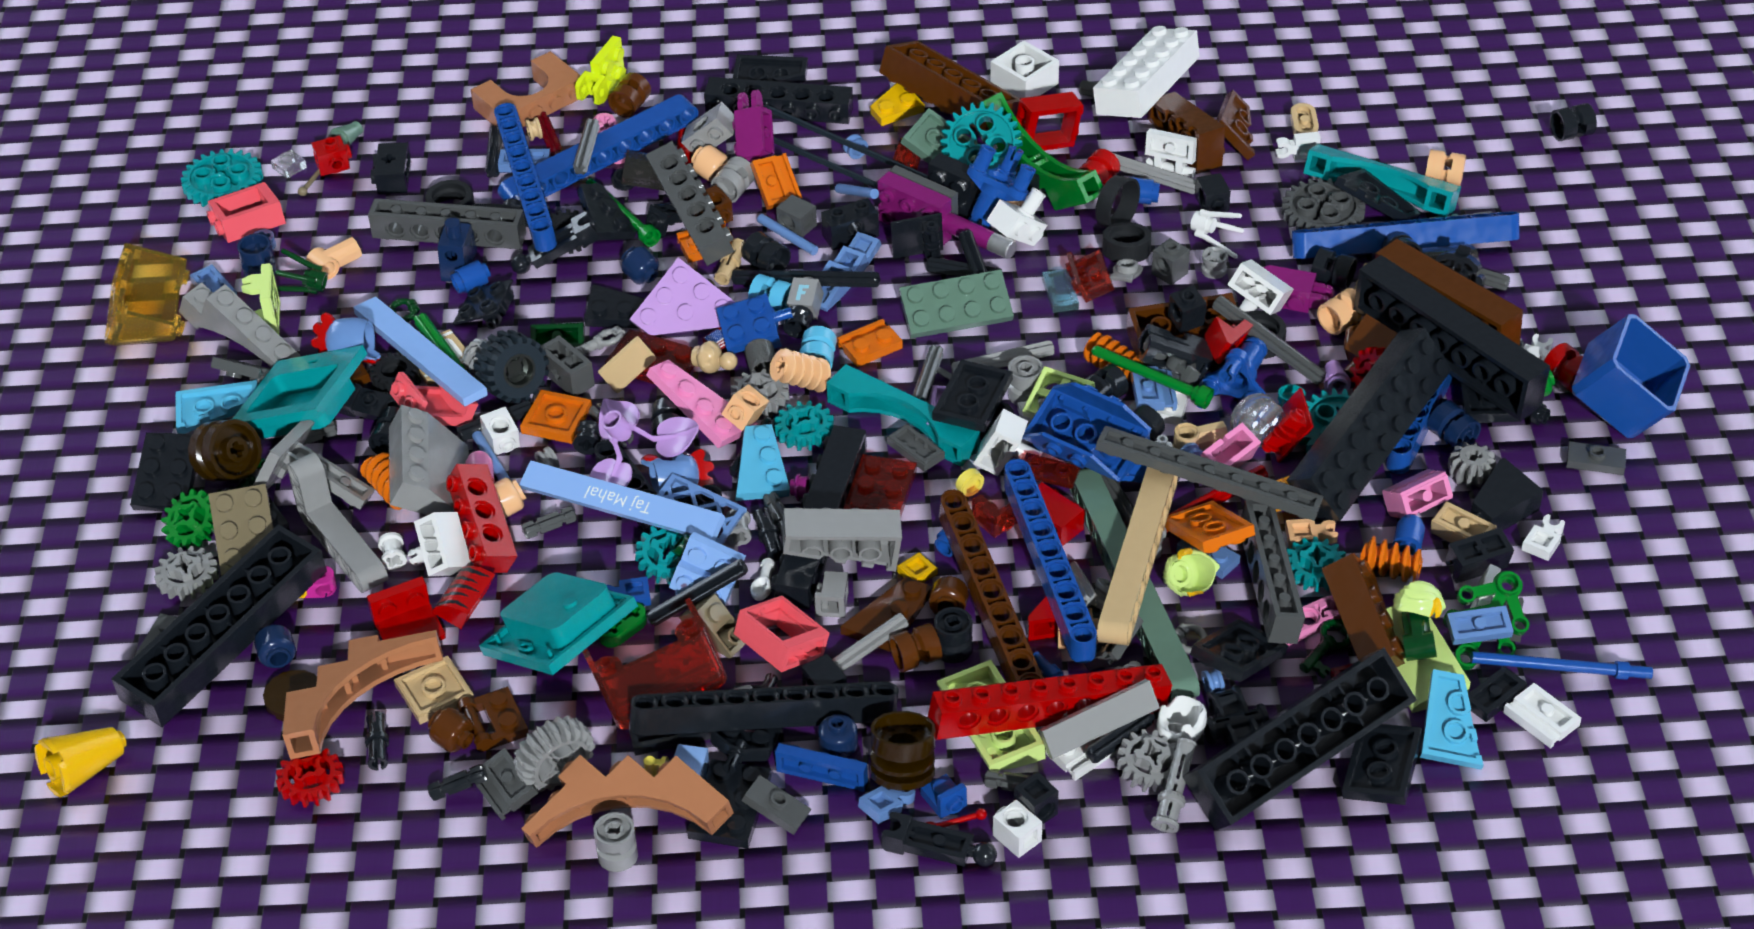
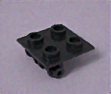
(917, 236)
(487, 303)

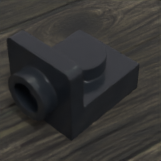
(661, 216)

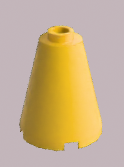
(77, 757)

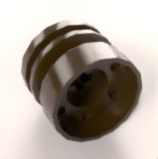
(902, 750)

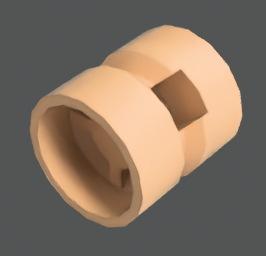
(1438, 160)
(1339, 312)

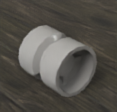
(734, 177)
(1025, 375)
(615, 842)

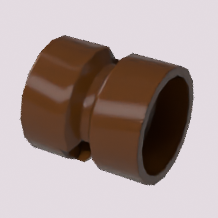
(629, 95)
(919, 646)

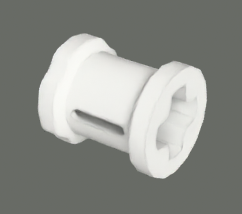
(391, 547)

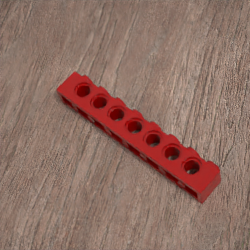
(1034, 701)

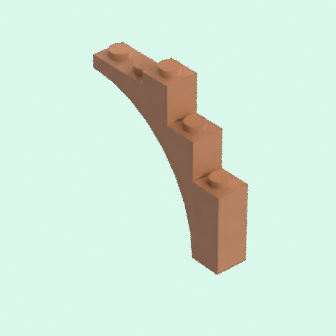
(369, 663)
(628, 785)

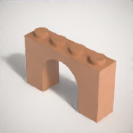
(557, 92)

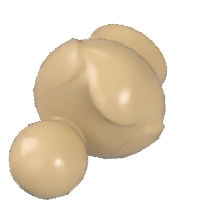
(711, 359)

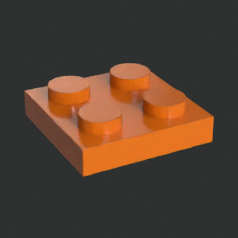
(555, 416)

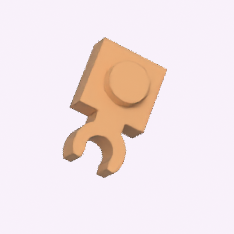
(1306, 528)

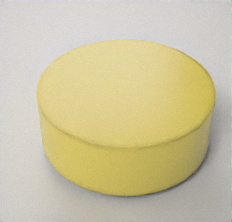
(970, 482)

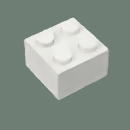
(1025, 71)

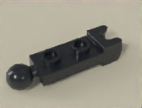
(576, 233)
(367, 403)
(934, 842)

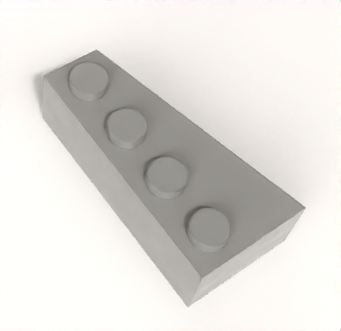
(844, 535)

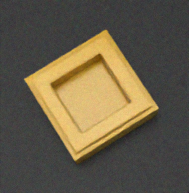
(917, 568)

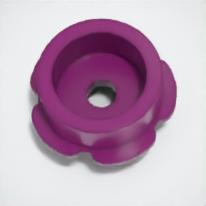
(799, 486)

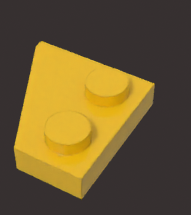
(896, 105)

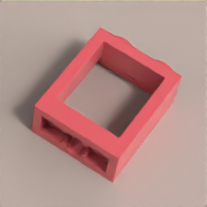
(245, 212)
(807, 636)

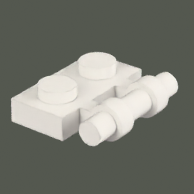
(1174, 147)

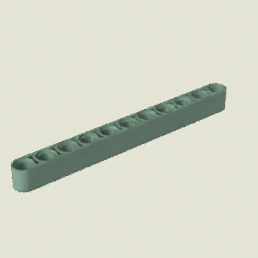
(1156, 632)

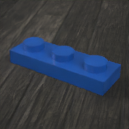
(821, 767)

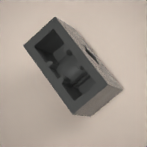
(568, 367)

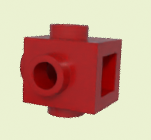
(331, 155)

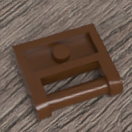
(502, 715)

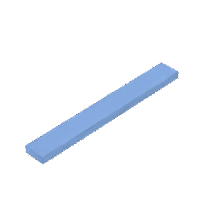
(421, 352)

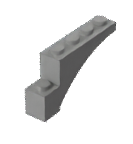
(233, 318)

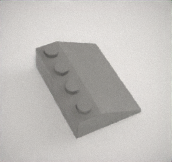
(421, 460)

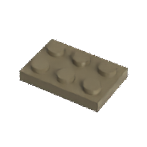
(239, 522)

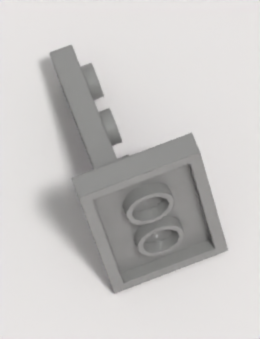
(291, 448)

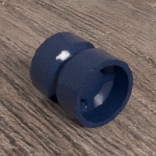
(254, 251)
(1453, 424)

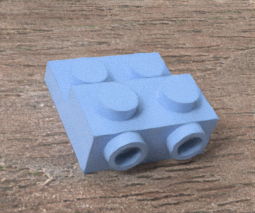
(700, 560)

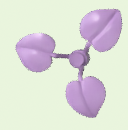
(616, 424)

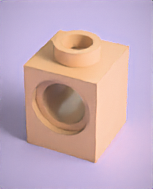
(745, 407)

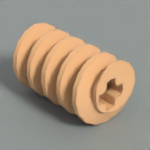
(800, 370)

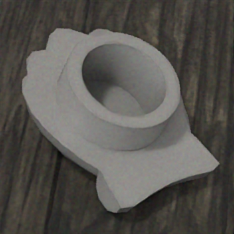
(1126, 270)

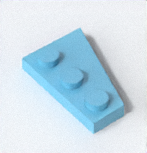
(210, 404)
(760, 465)
(1449, 724)

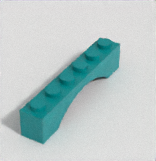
(1415, 188)
(860, 392)

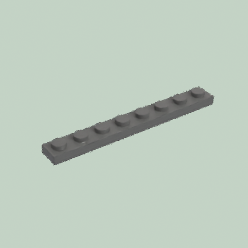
(1209, 473)

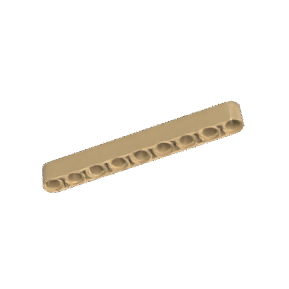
(1136, 558)

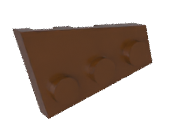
(1236, 119)
(904, 597)

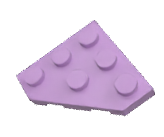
(680, 303)

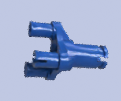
(998, 182)
(1239, 371)

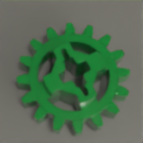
(189, 520)

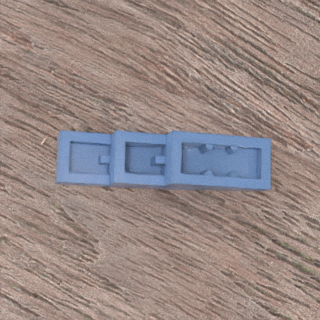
(851, 258)

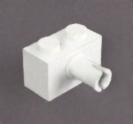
(1019, 221)
(1259, 288)
(1003, 443)
(441, 544)

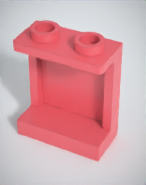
(432, 400)

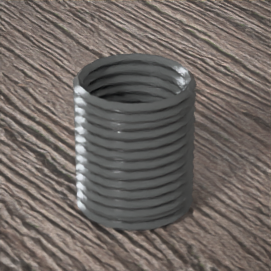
(759, 355)

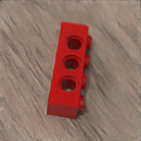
(481, 517)

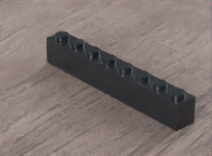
(827, 489)

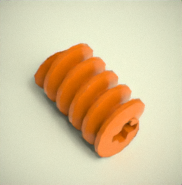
(1109, 344)
(376, 472)
(1392, 560)

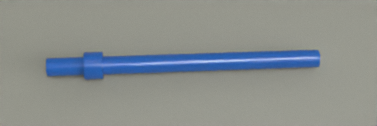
(1618, 670)

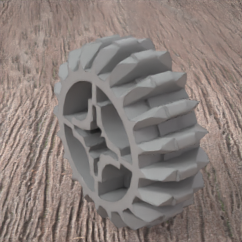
(550, 749)

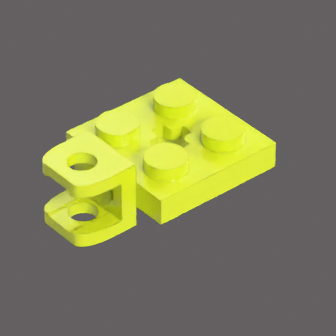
(605, 73)

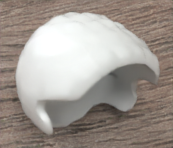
(1182, 719)

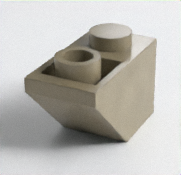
(719, 625)

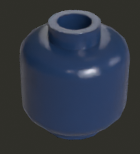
(639, 265)
(275, 646)
(838, 735)

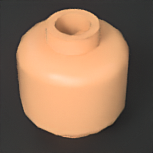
(708, 161)
(510, 496)

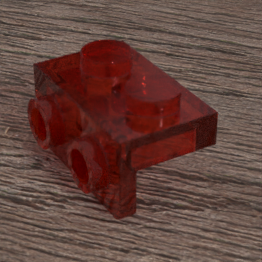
(1089, 275)

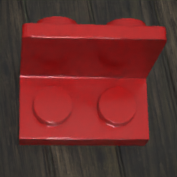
(404, 610)

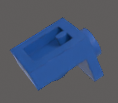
(945, 796)

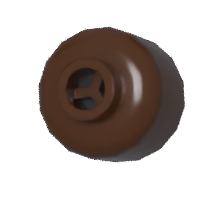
(948, 593)
(451, 729)

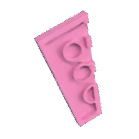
(695, 402)

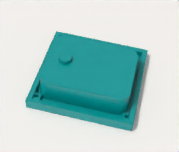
(302, 390)
(556, 622)

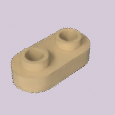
(1303, 118)

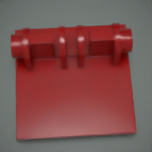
(1291, 429)

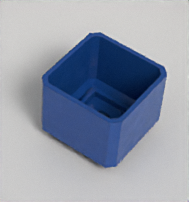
(1631, 376)

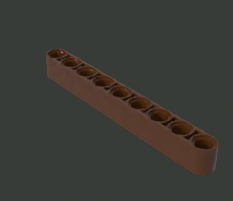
(987, 588)

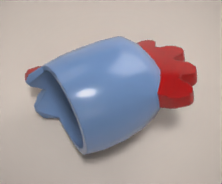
(345, 333)
(684, 465)

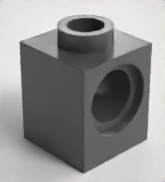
(797, 215)
(1170, 261)

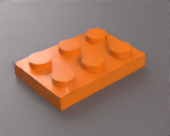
(1209, 527)

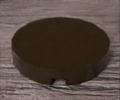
(276, 689)

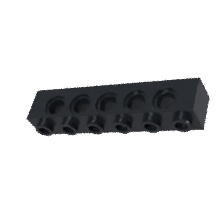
(800, 100)

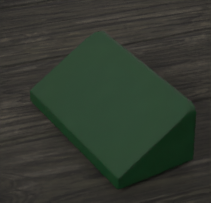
(572, 332)

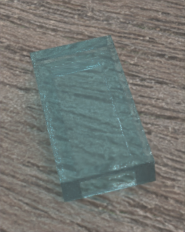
(1060, 290)

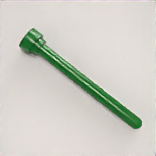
(647, 233)
(1200, 395)

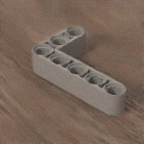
(330, 525)

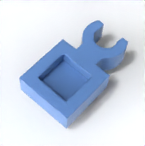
(882, 802)

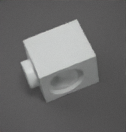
(500, 431)
(1017, 828)

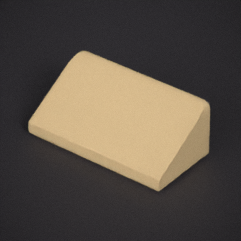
(627, 364)
(1457, 524)

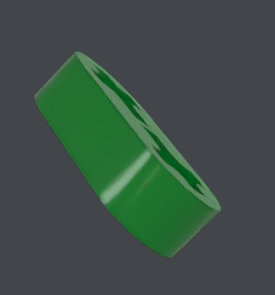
(625, 628)

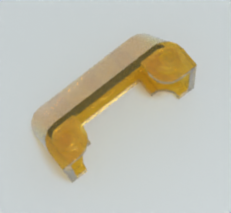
(145, 297)

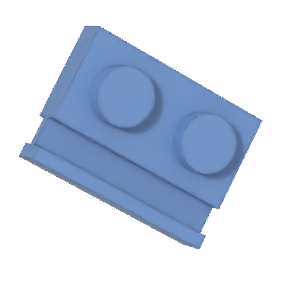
(1152, 393)

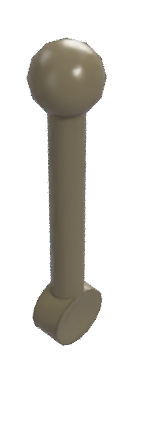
(302, 191)

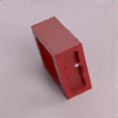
(1033, 107)

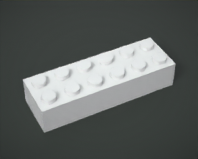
(1146, 72)

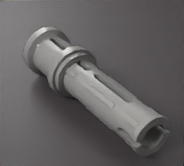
(1174, 799)

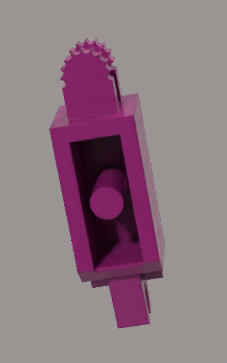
(753, 128)
(1306, 291)

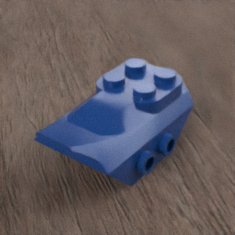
(1074, 420)

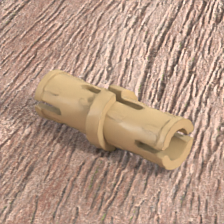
(729, 263)

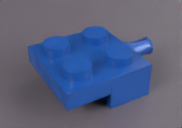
(750, 321)

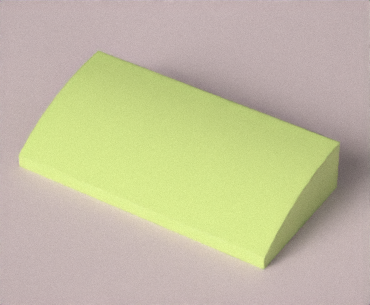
(1418, 672)
(1004, 748)

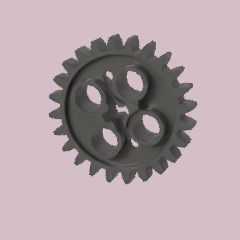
(1309, 200)

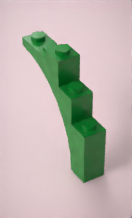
(1062, 183)

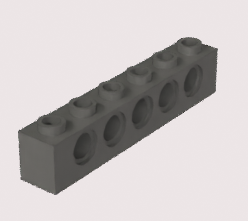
(690, 203)
(426, 221)
(1272, 575)

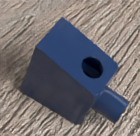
(459, 240)

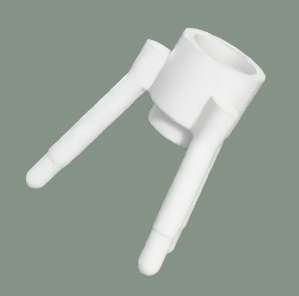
(1204, 223)

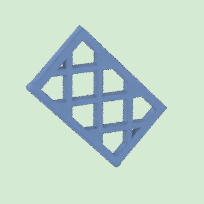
(719, 501)

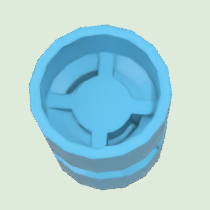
(776, 290)
(820, 343)

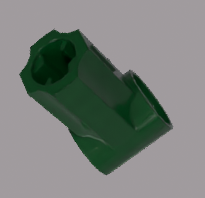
(1418, 637)

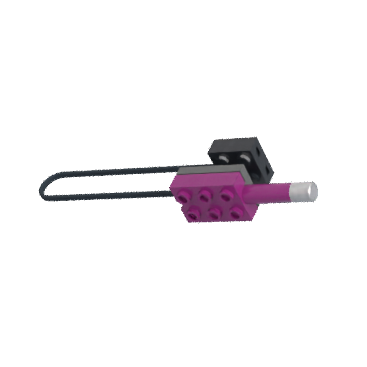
(913, 194)

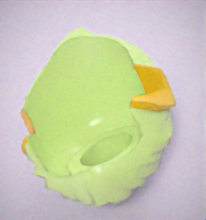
(1189, 572)
(1419, 598)

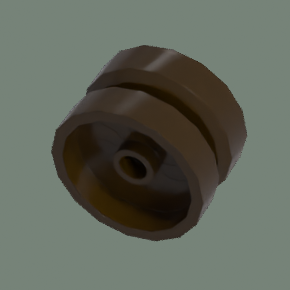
(225, 450)

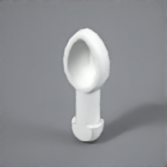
(761, 586)

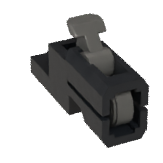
(1182, 356)

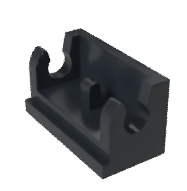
(1476, 553)

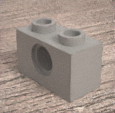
(709, 129)

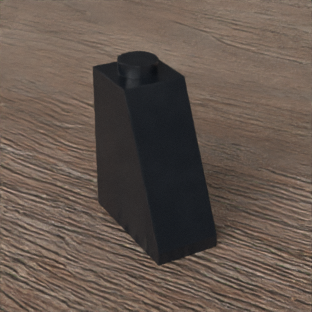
(1507, 496)

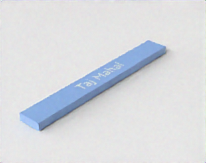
(621, 501)

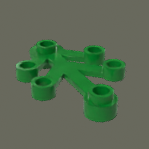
(1501, 595)

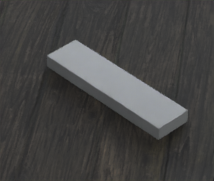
(1099, 718)

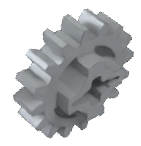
(774, 391)
(186, 573)
(1148, 761)

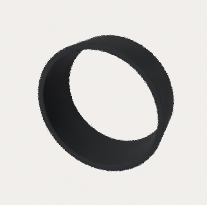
(1127, 205)

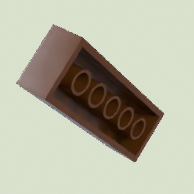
(939, 79)
(1465, 293)

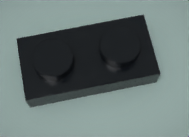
(1495, 692)

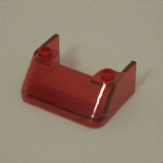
(678, 667)

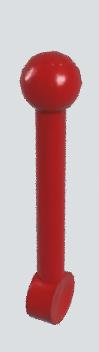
(979, 814)

